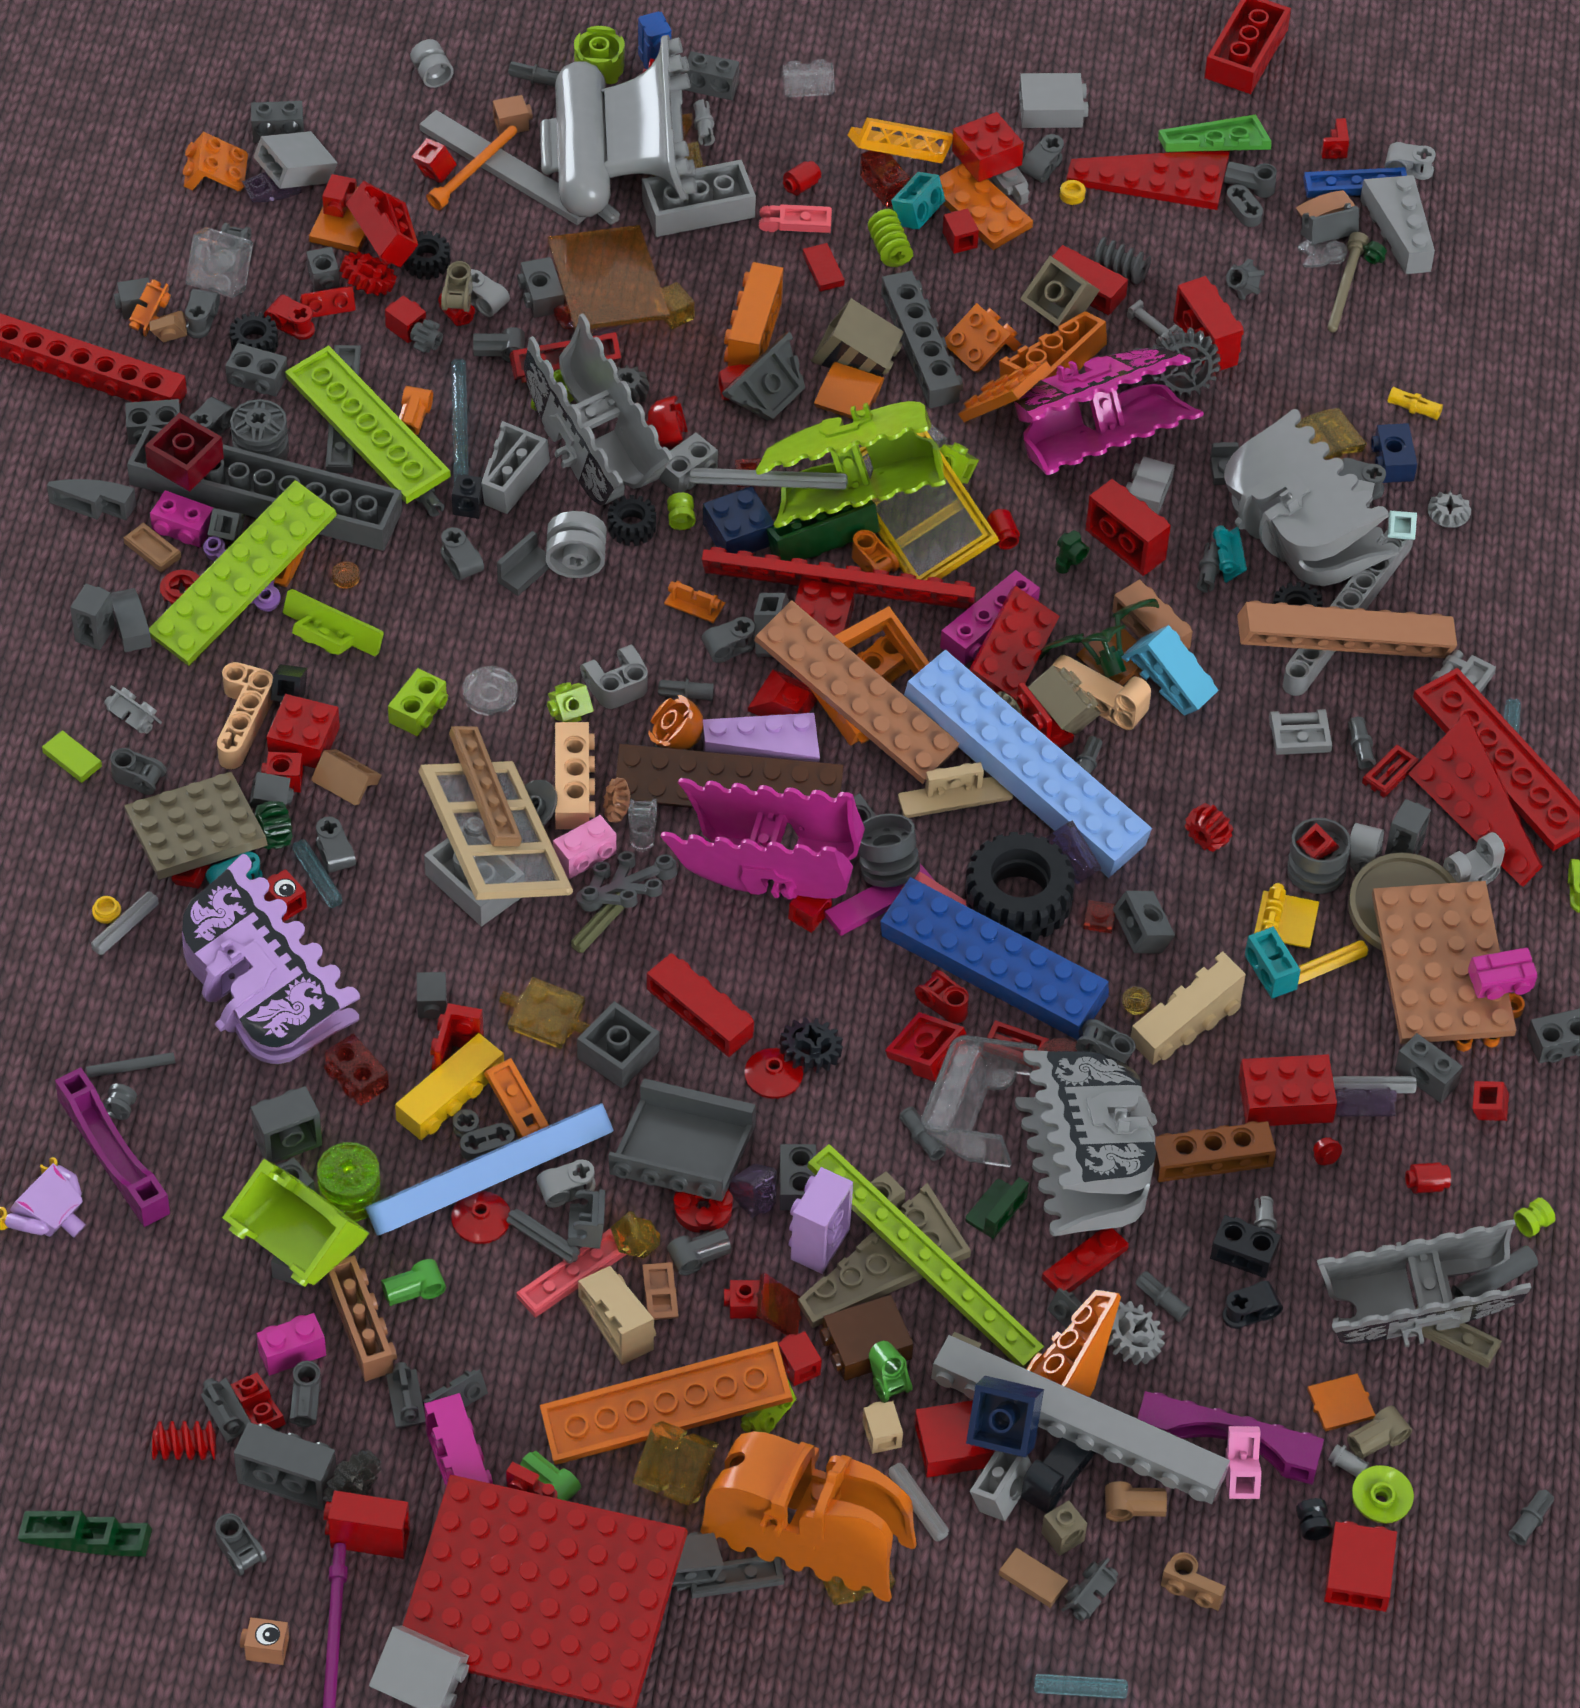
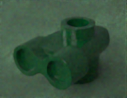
(1071, 551)

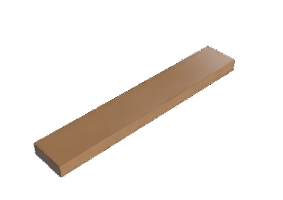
(485, 786)

